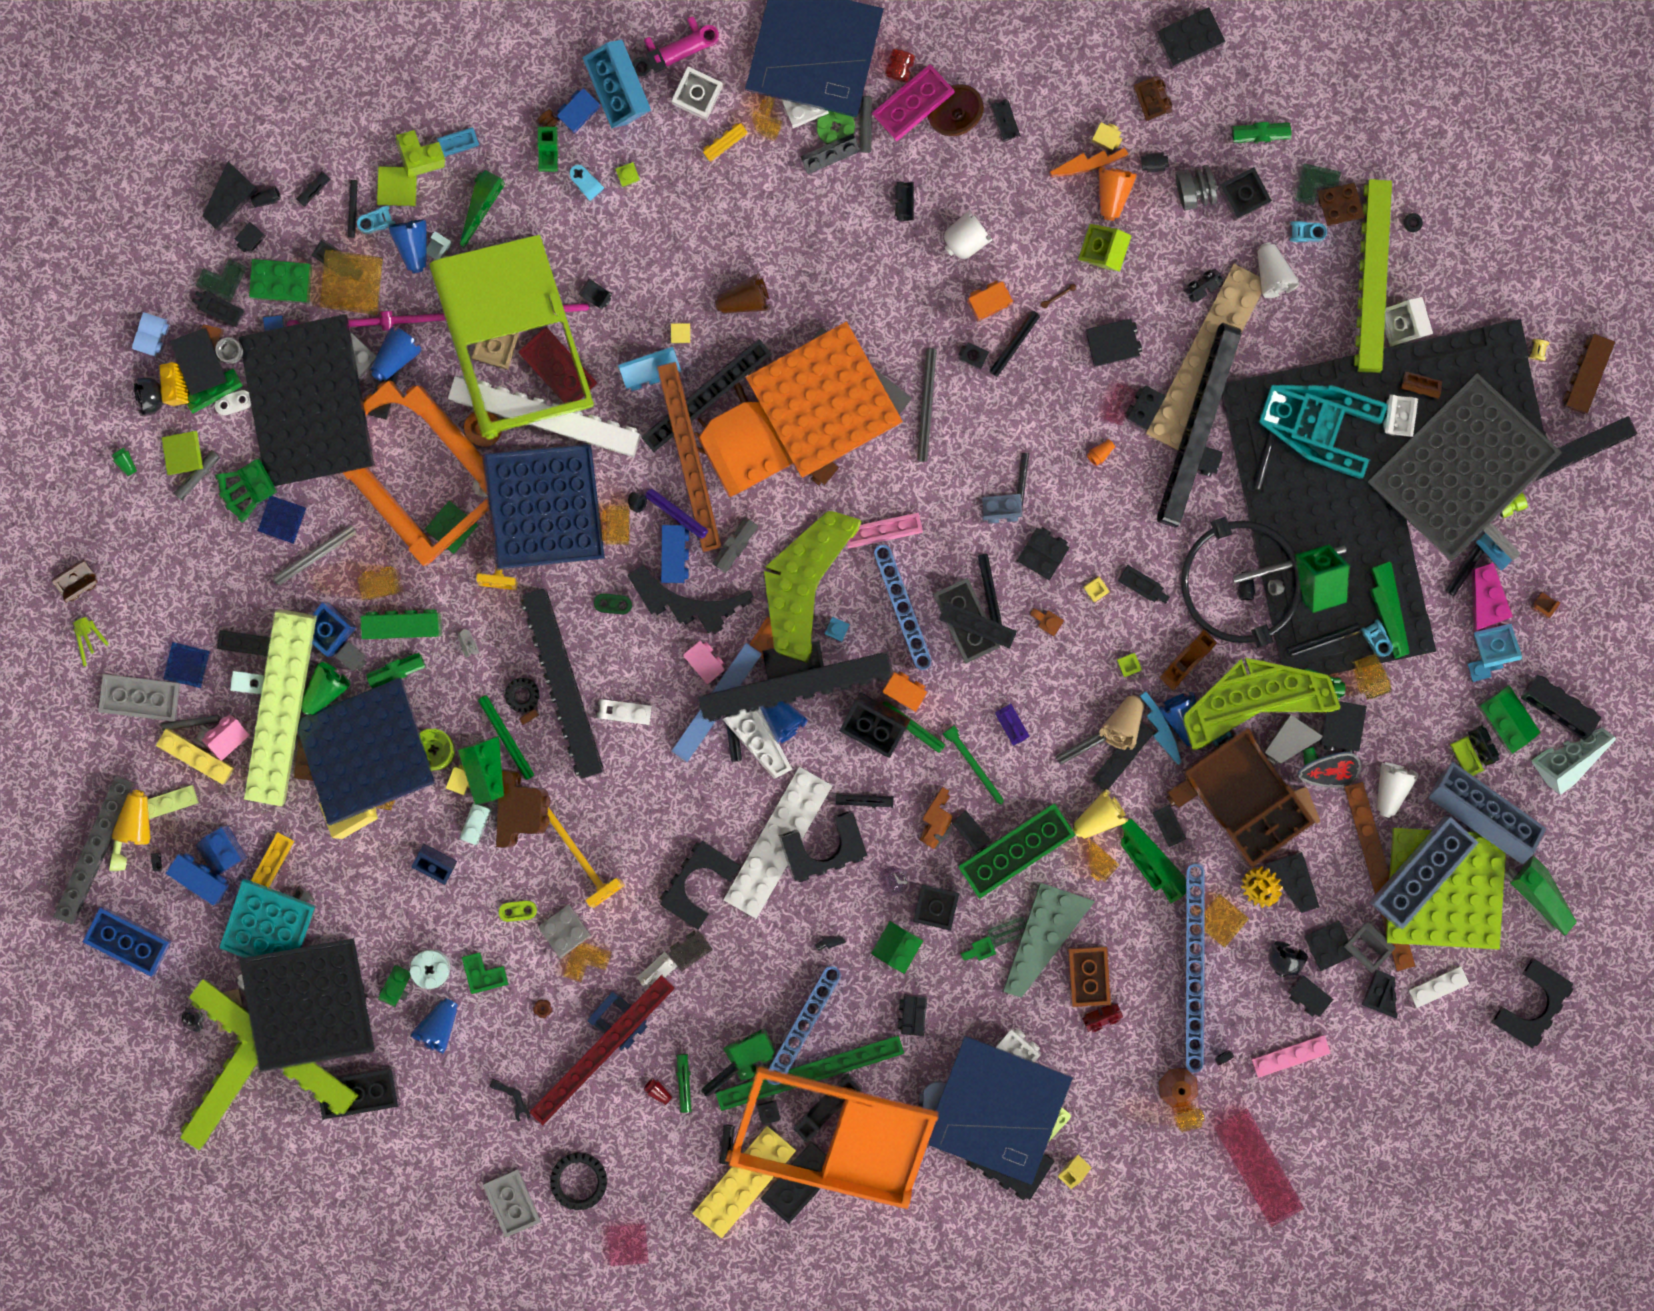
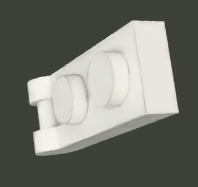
(624, 712)

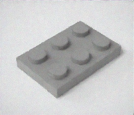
(511, 1203)

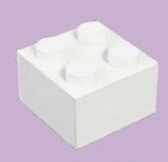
(697, 93)

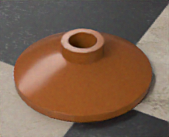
(473, 430)

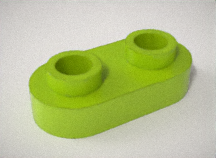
(518, 912)

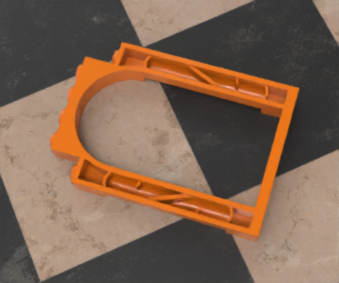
(426, 407)

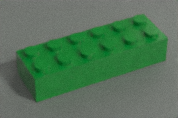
(1016, 850)

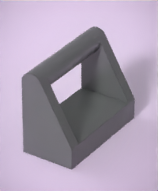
(1375, 941)

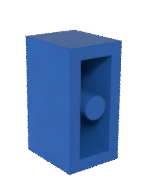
(578, 110)

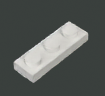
(1438, 987)

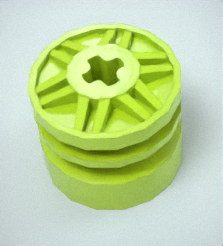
(442, 741)

